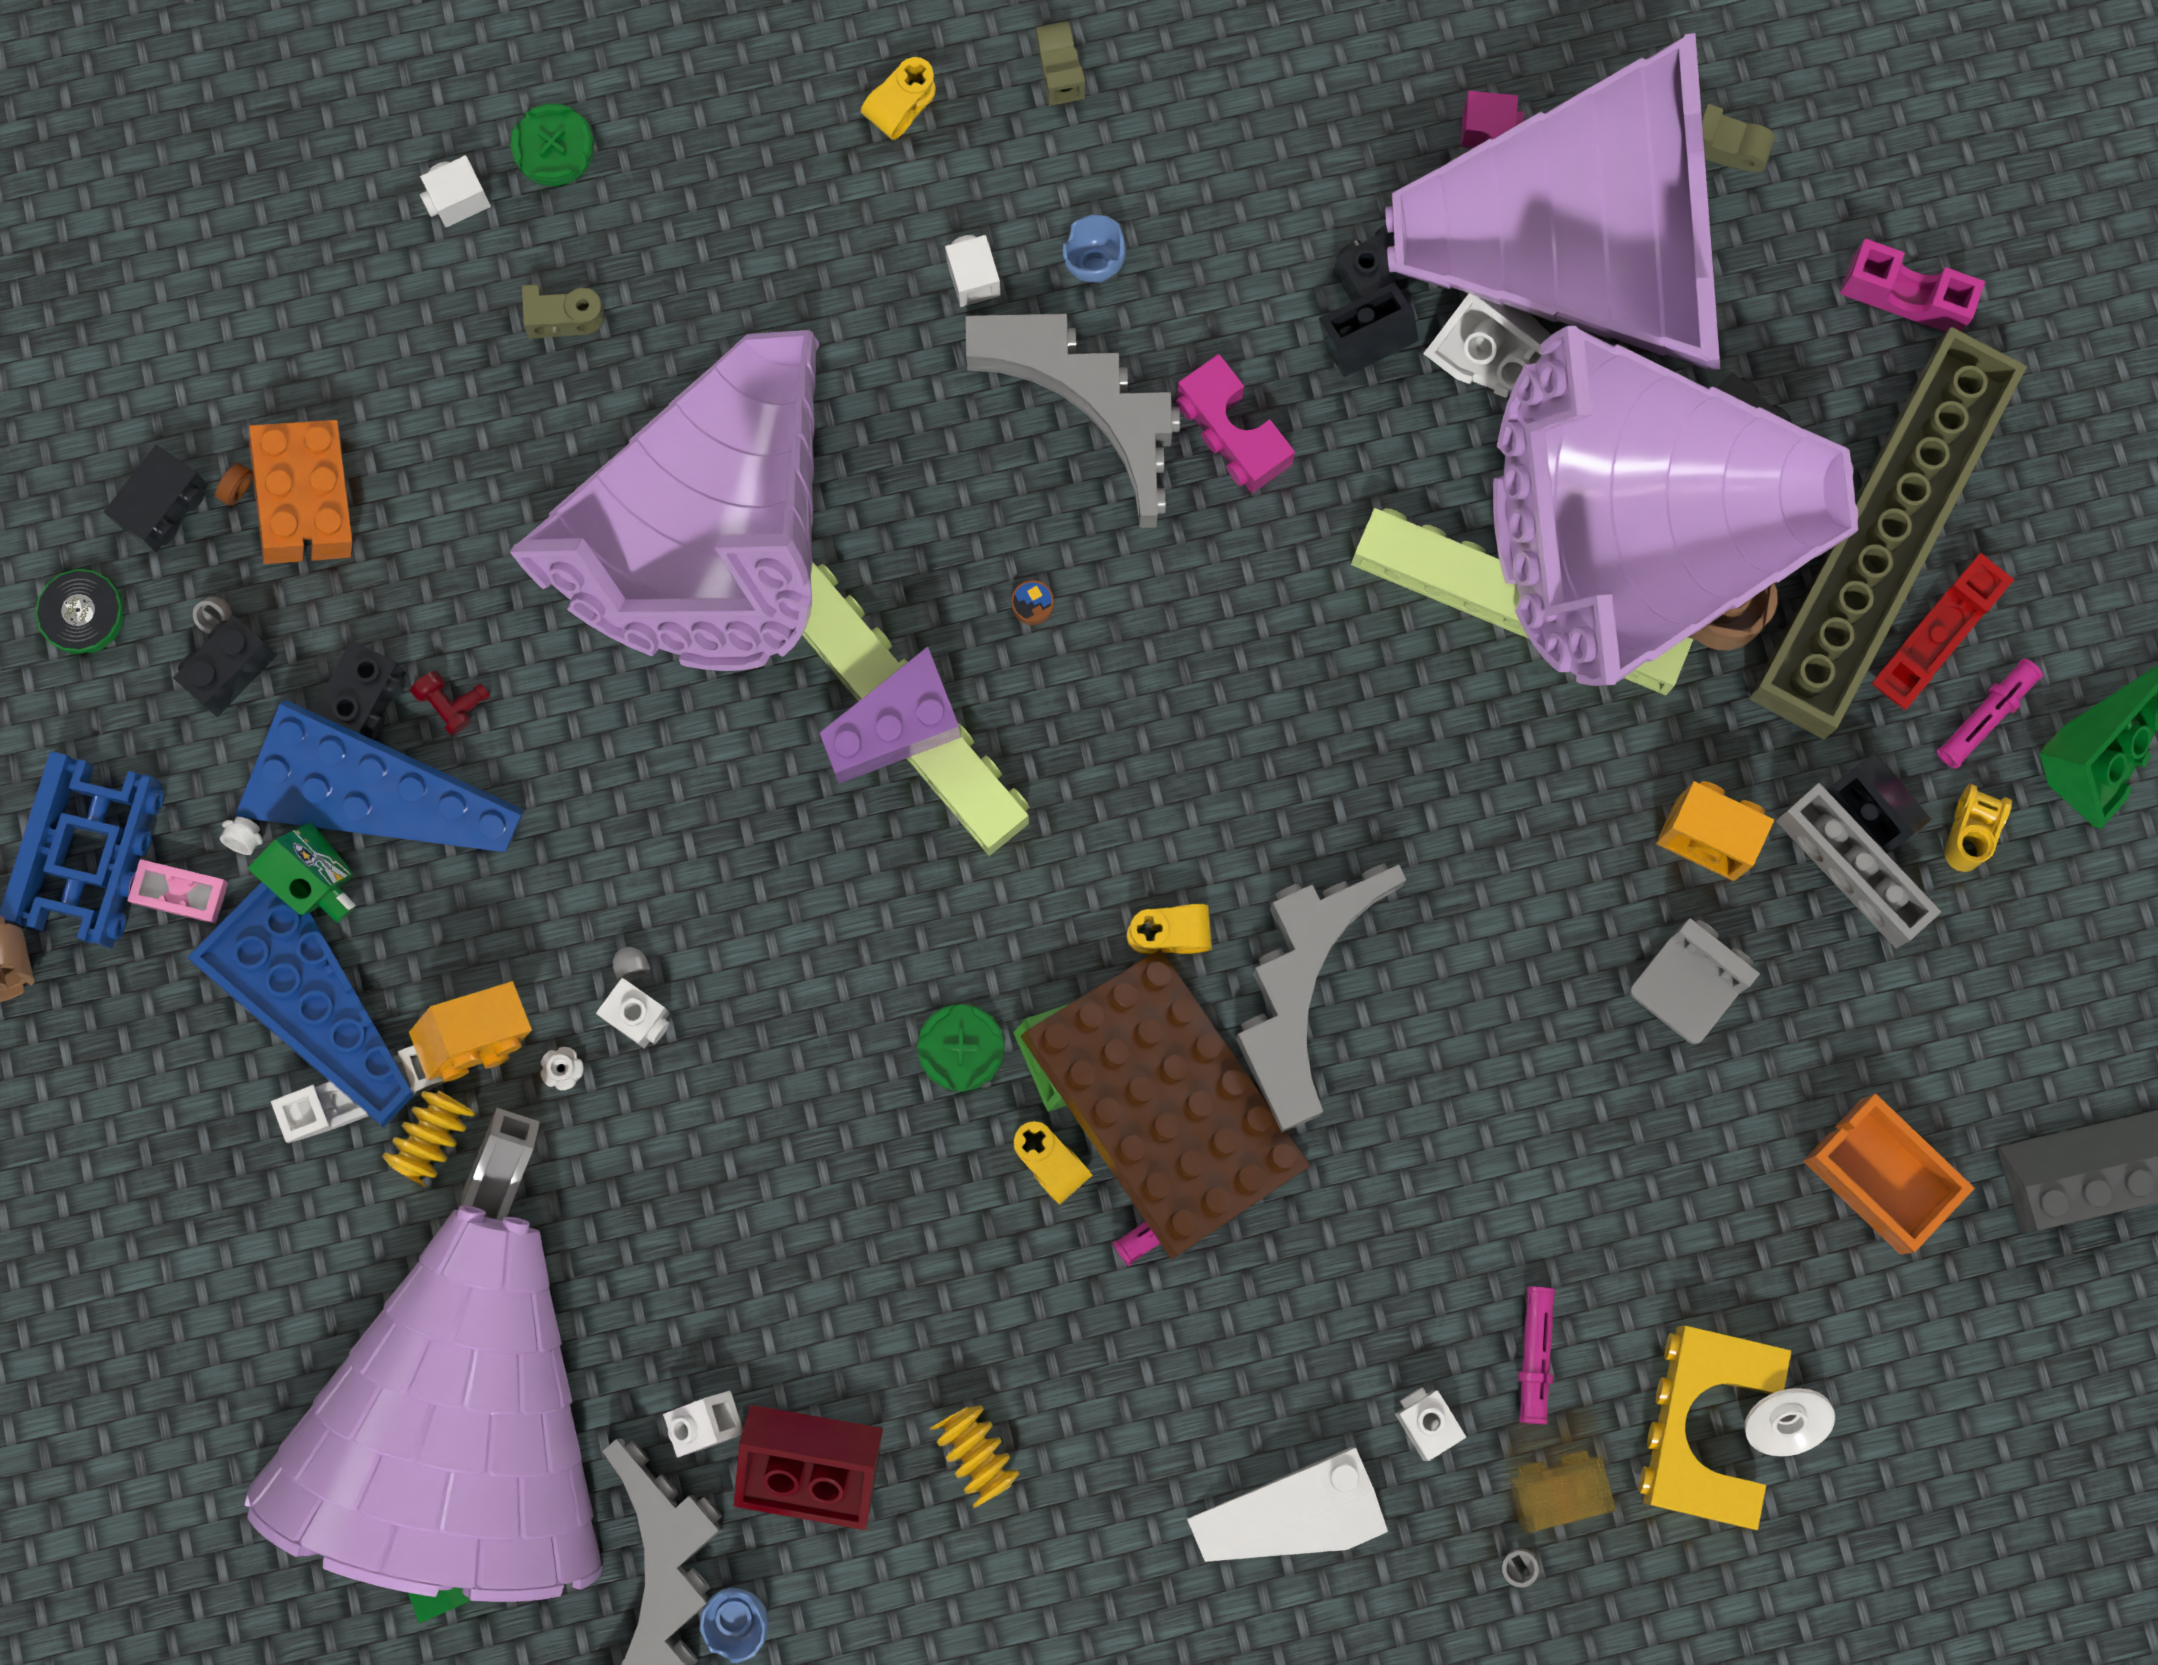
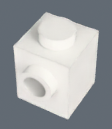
(453, 191)
(972, 269)
(634, 1014)
(703, 1423)
(1429, 1423)

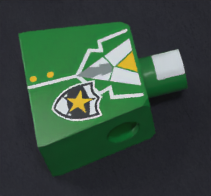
(305, 873)

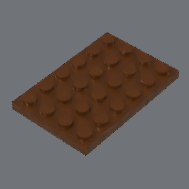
(1165, 1102)

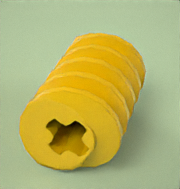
(427, 1136)
(976, 1454)

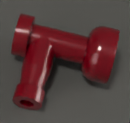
(453, 713)

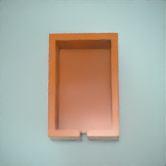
(300, 491)
(1888, 1174)

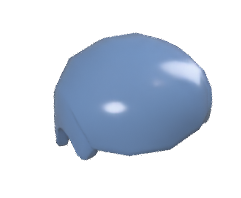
(1094, 248)
(734, 1624)

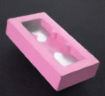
(177, 891)

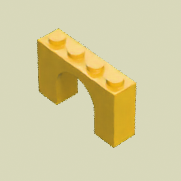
(1675, 1475)

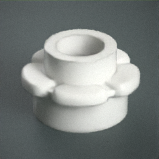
(241, 835)
(573, 1068)

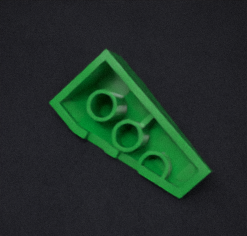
(2101, 748)

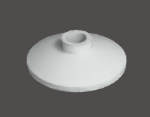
(1789, 1422)

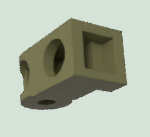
(1059, 63)
(1735, 142)
(561, 314)

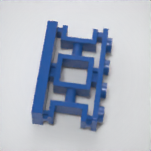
(49, 838)

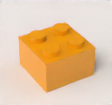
(1715, 830)
(470, 1032)

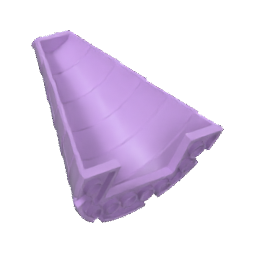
(1582, 214)
(1649, 504)
(701, 519)
(445, 1435)

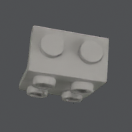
(1693, 980)

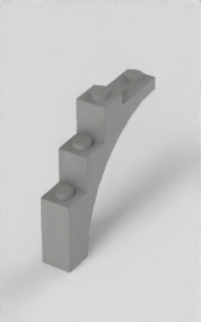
(1045, 352)
(1310, 928)
(500, 1164)
(669, 1539)

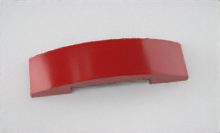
(1941, 631)

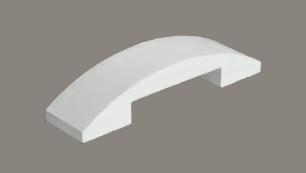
(327, 1108)

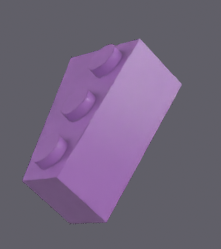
(892, 721)

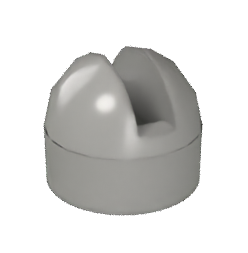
(208, 617)
(630, 964)
(1512, 1571)

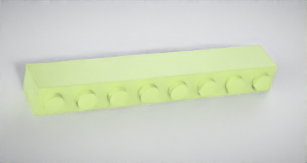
(1469, 582)
(953, 769)

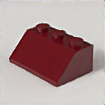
(807, 1467)

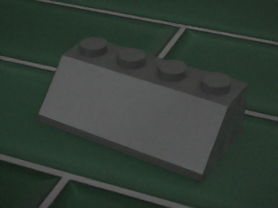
(2083, 1172)

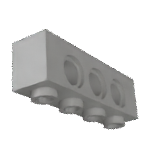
(1858, 866)

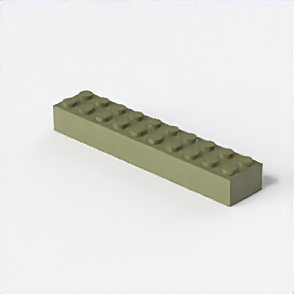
(1899, 519)

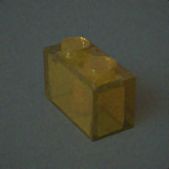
(1561, 1492)

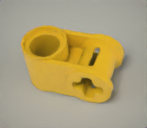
(897, 103)
(1980, 821)
(1179, 928)
(1056, 1167)

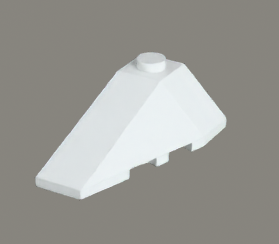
(1488, 344)
(1303, 1512)

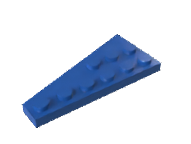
(357, 785)
(296, 988)

